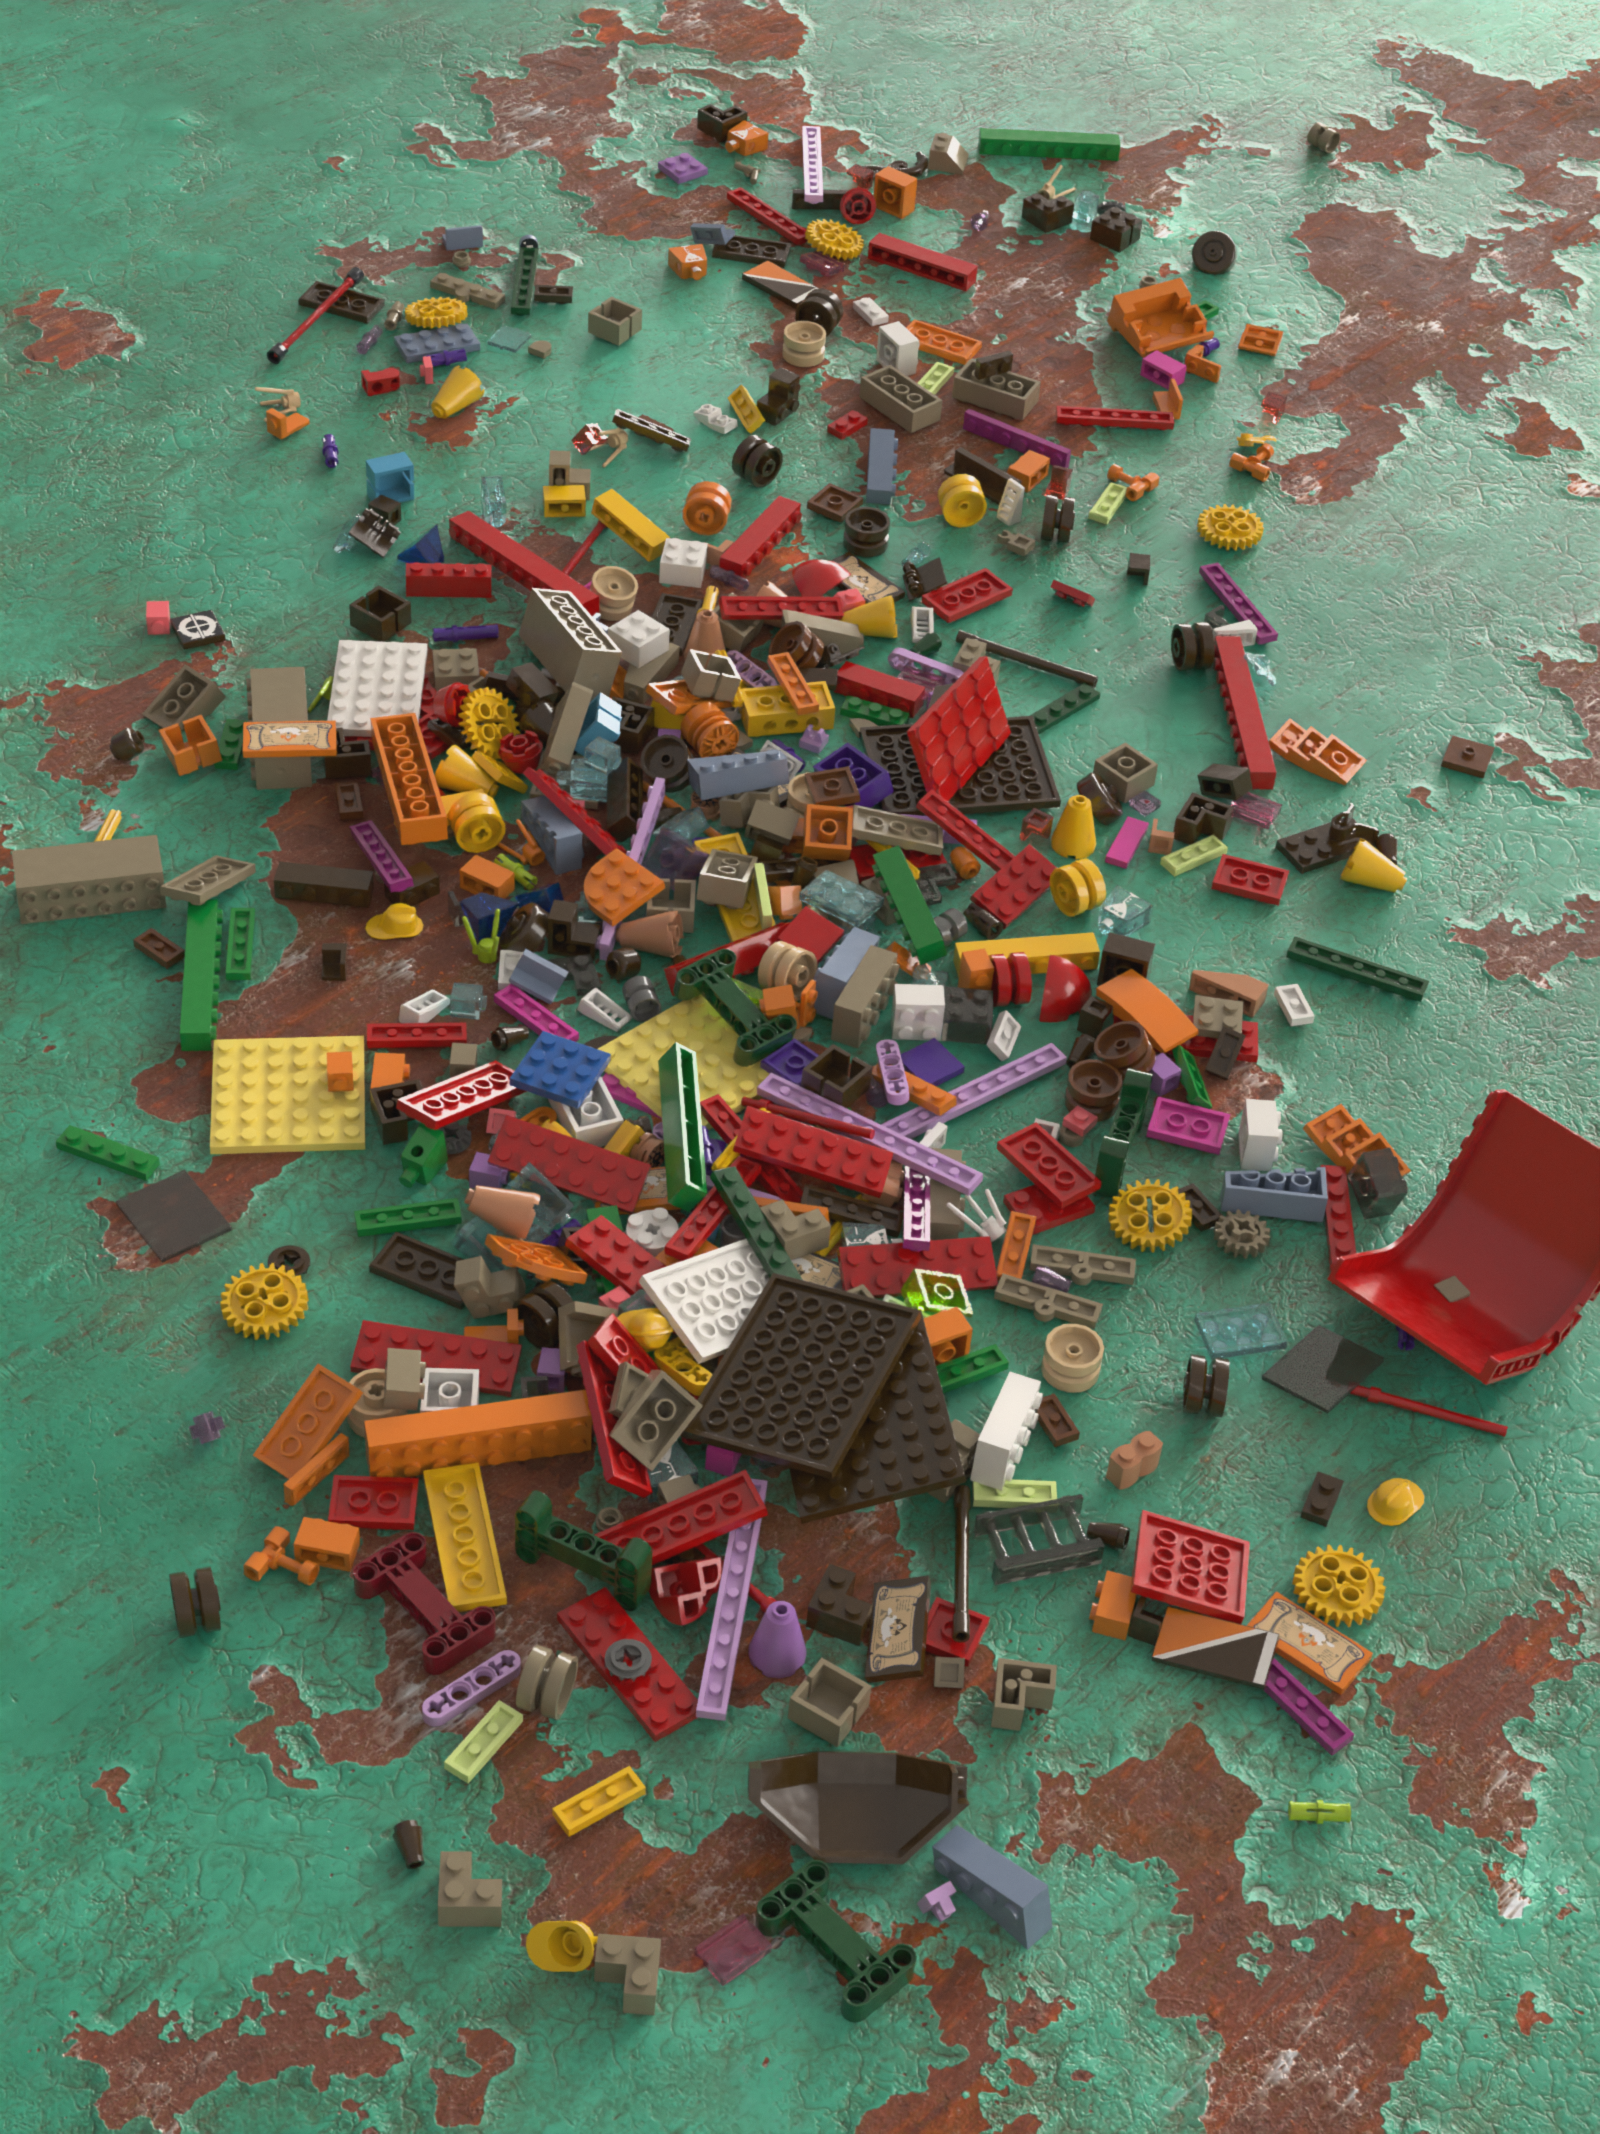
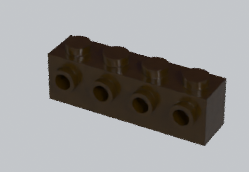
(624, 799)
(323, 884)

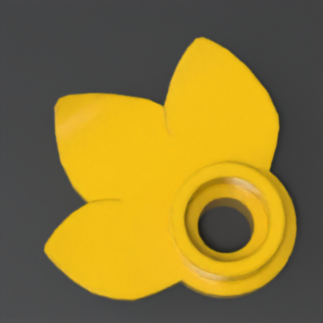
(1248, 440)

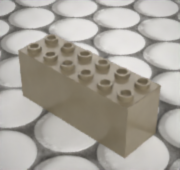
(569, 641)
(278, 697)
(88, 879)

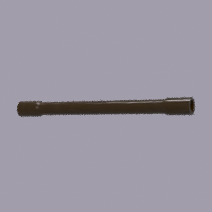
(1078, 676)
(961, 1616)

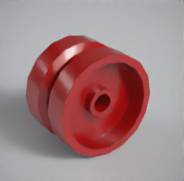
(1011, 979)

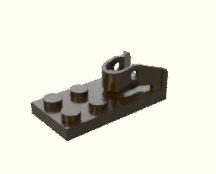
(1326, 842)

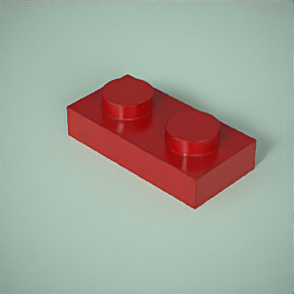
(847, 424)
(1064, 591)

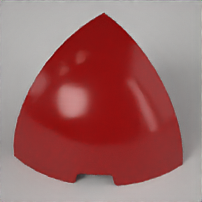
(818, 577)
(1064, 990)
(685, 1588)

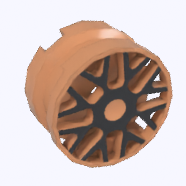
(709, 807)
(649, 1150)

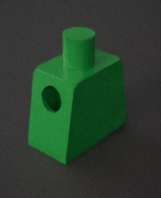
(423, 1156)

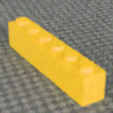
(1076, 948)

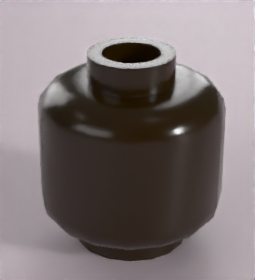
(127, 744)
(623, 963)

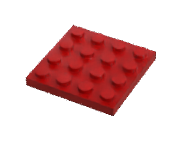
(1190, 1567)

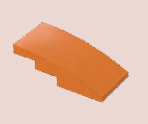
(1316, 753)
(1142, 1002)
(1346, 1139)

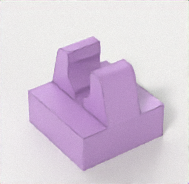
(813, 740)
(939, 1901)

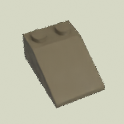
(184, 698)
(726, 879)
(654, 1418)

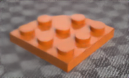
(619, 887)
(537, 1258)

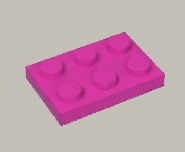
(1188, 1125)

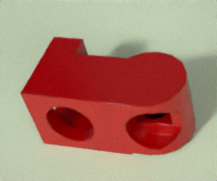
(380, 381)

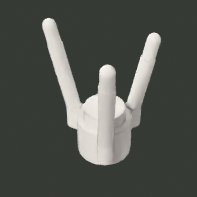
(990, 1226)

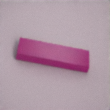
(1126, 842)

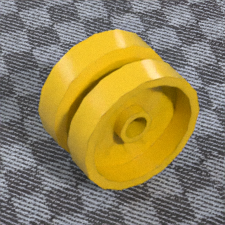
(962, 500)
(476, 822)
(1077, 887)

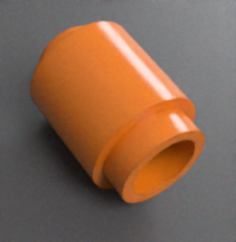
(964, 862)

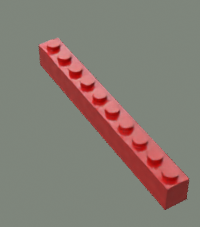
(516, 559)
(1243, 711)

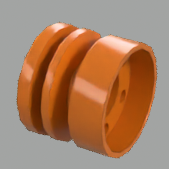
(709, 730)

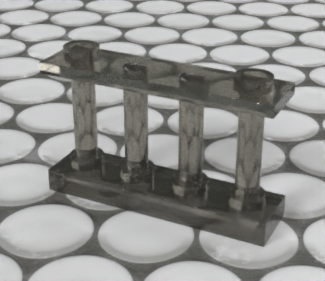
(1045, 1561)

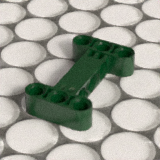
(756, 1033)
(1127, 1121)
(542, 1533)
(836, 1940)

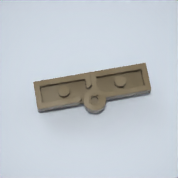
(465, 290)
(1084, 1265)
(1048, 1302)

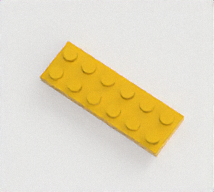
(736, 921)
(464, 1537)

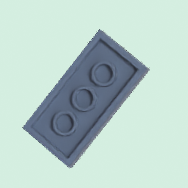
(427, 342)

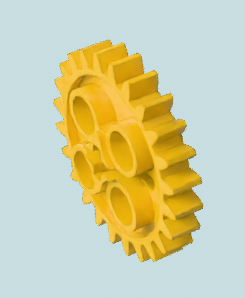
(834, 239)
(436, 312)
(1230, 527)
(487, 708)
(1169, 1219)
(264, 1301)
(1338, 1585)

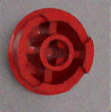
(858, 205)
(448, 702)
(520, 751)

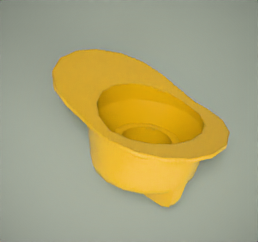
(396, 922)
(647, 1327)
(1395, 1501)
(561, 1946)

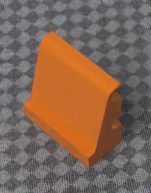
(1158, 318)

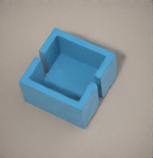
(390, 477)
(601, 720)

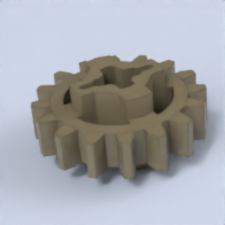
(1241, 1234)

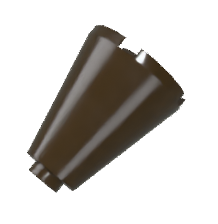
(539, 720)

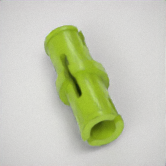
(520, 874)
(1299, 1810)

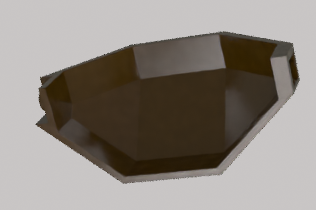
(858, 1802)

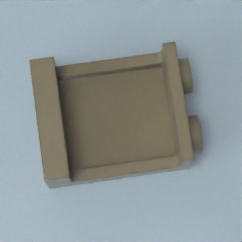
(576, 1324)

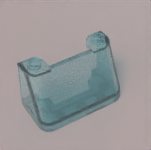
(552, 1210)

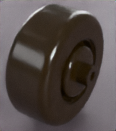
(1214, 253)
(1103, 800)
(525, 929)

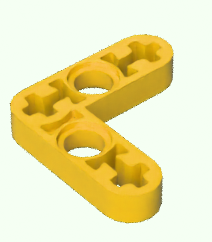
(673, 1358)

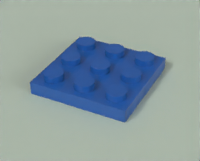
(560, 1069)

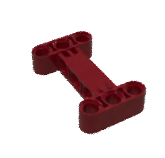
(398, 1571)

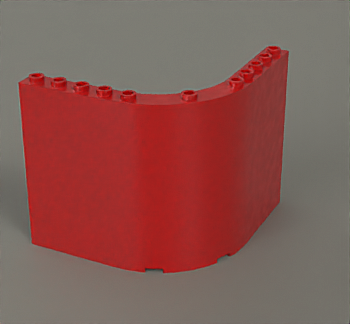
(1513, 1228)

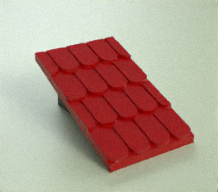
(959, 730)

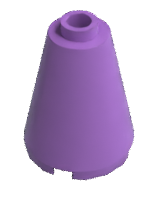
(778, 1642)

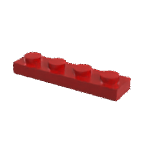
(415, 1035)

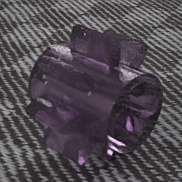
(206, 1427)

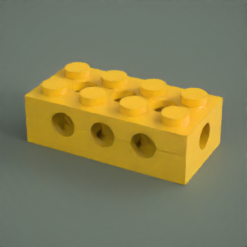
(770, 712)

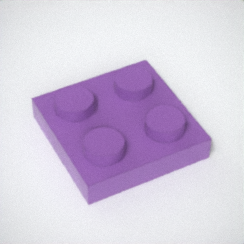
(682, 168)

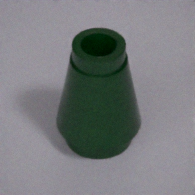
(927, 645)

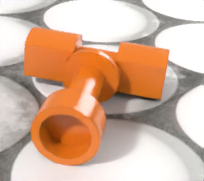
(1253, 463)
(1136, 484)
(274, 1556)

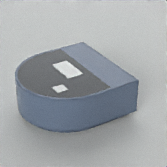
(528, 241)

